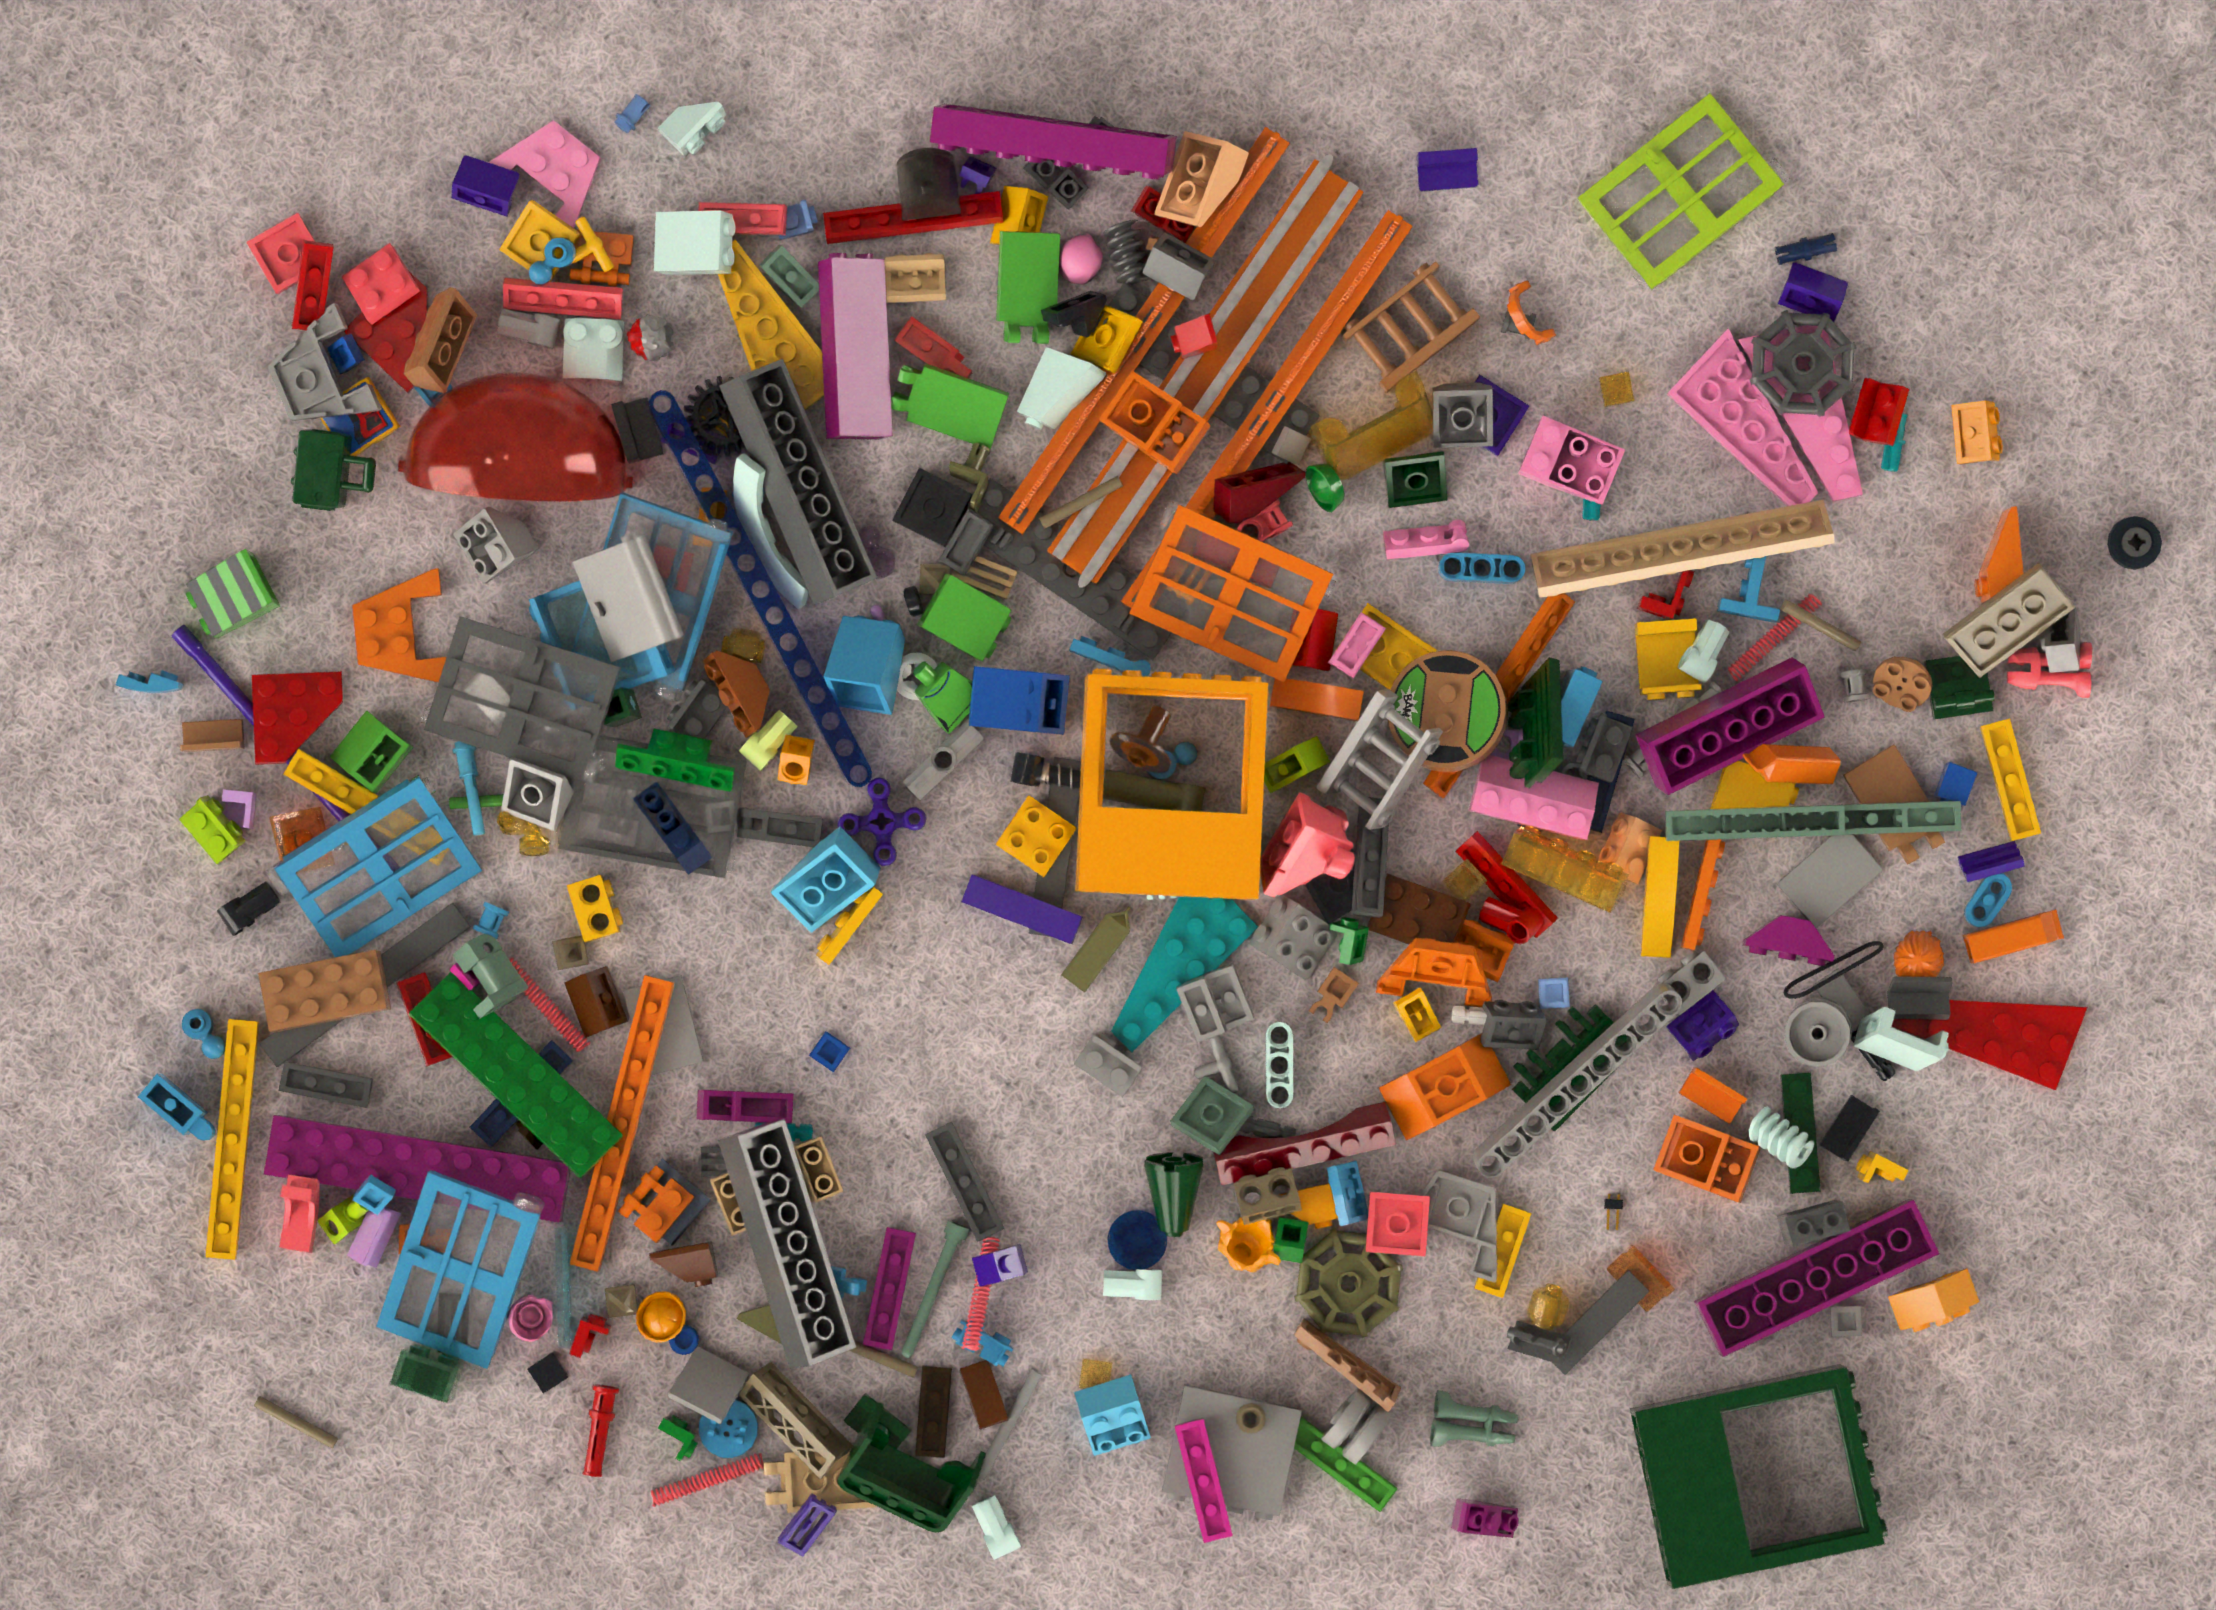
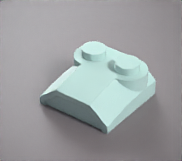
(593, 349)

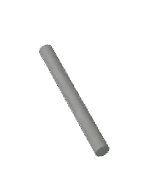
(1007, 1426)

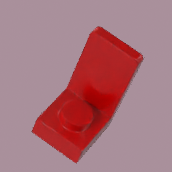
(1656, 604)

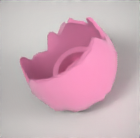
(1080, 259)
(530, 1317)

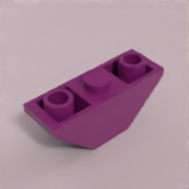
(1791, 939)
(1484, 1518)

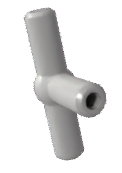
(1222, 1064)

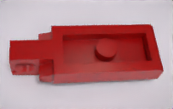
(931, 348)

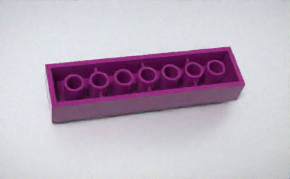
(1053, 139)
(1816, 1277)

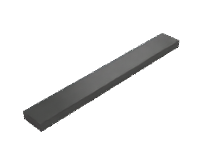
(396, 962)

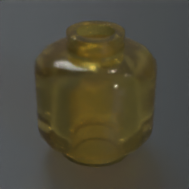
(744, 644)
(1548, 1307)

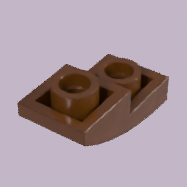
(983, 1394)

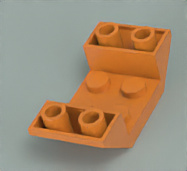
(1444, 1087)

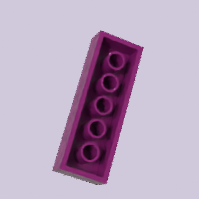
(1730, 725)

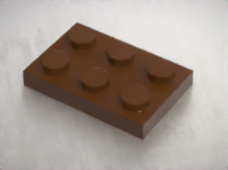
(1419, 913)

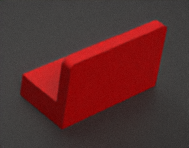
(1319, 642)

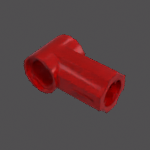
(1517, 923)

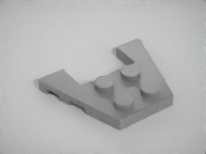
(307, 378)
(1467, 1212)

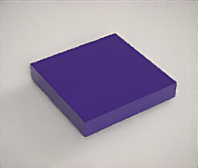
(1506, 415)

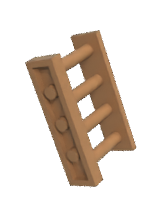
(1437, 337)

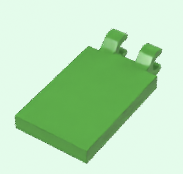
(1027, 282)
(951, 404)

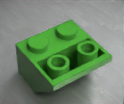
(371, 752)

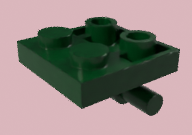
(1957, 689)

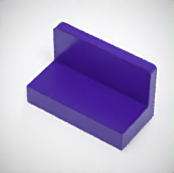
(1447, 169)
(484, 185)
(1813, 291)

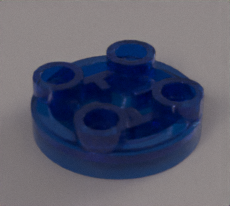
(1136, 1240)

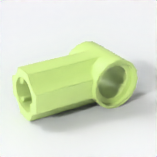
(765, 744)

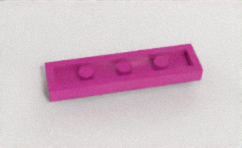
(1203, 1480)

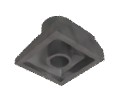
(1462, 415)

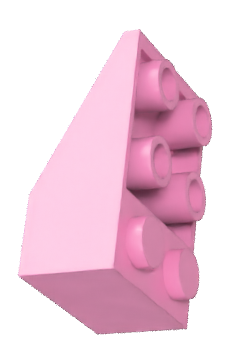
(1571, 461)

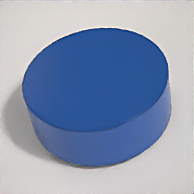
(685, 1341)

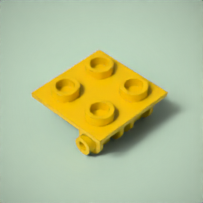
(1036, 836)

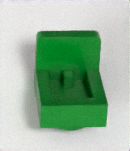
(677, 1428)

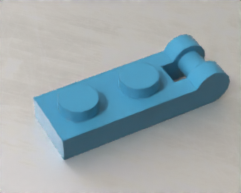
(1111, 658)

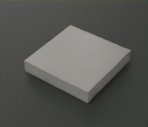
(708, 1385)

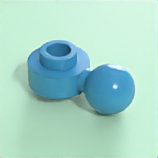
(541, 271)
(1184, 754)
(212, 1045)

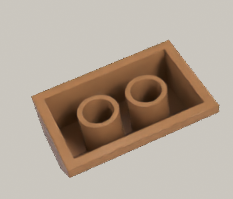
(440, 341)

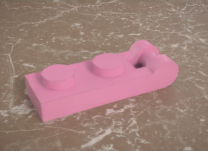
(1426, 540)

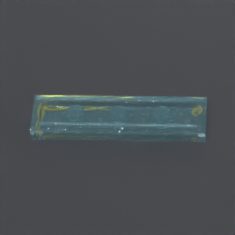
(563, 1286)

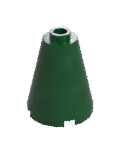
(1173, 1189)

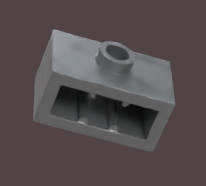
(2062, 643)

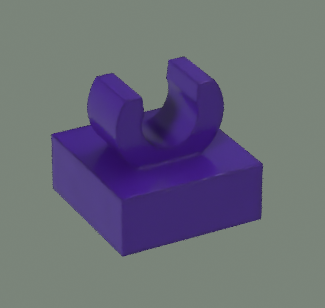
(977, 172)

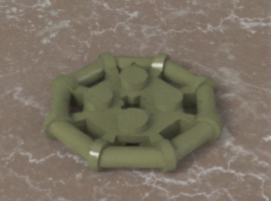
(1346, 1300)

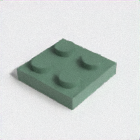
(1212, 1115)

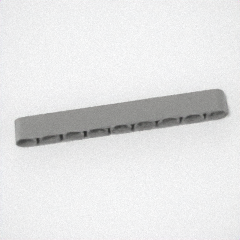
(1581, 1065)

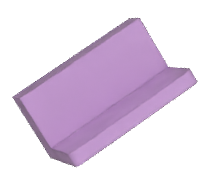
(373, 1236)

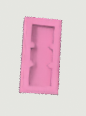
(1357, 645)

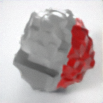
(651, 337)

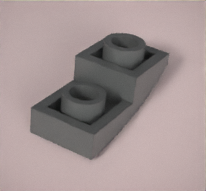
(1057, 181)

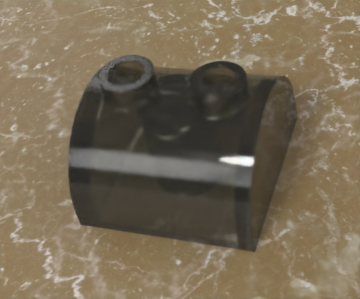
(928, 184)

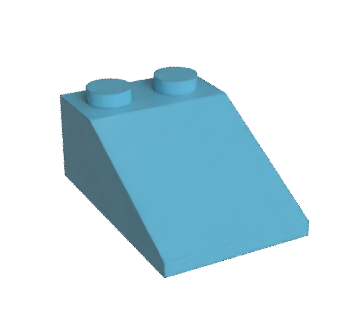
(827, 880)

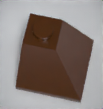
(690, 1263)

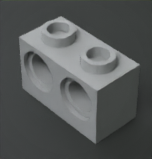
(1693, 988)

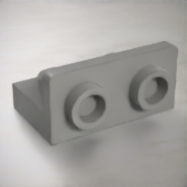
(1108, 1065)

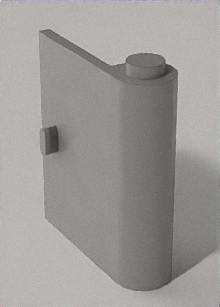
(628, 597)

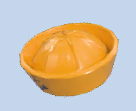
(660, 1316)

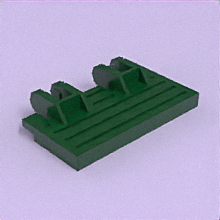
(1539, 714)
(1563, 1054)

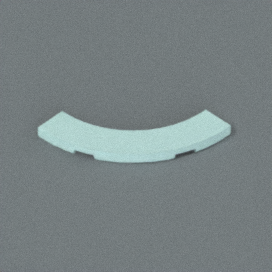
(748, 499)

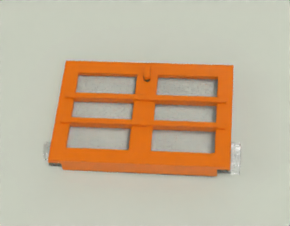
(1230, 592)

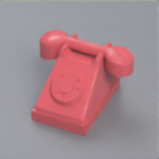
(1306, 845)

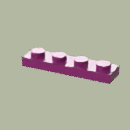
(889, 1288)

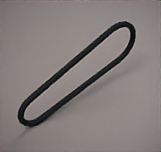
(1794, 996)

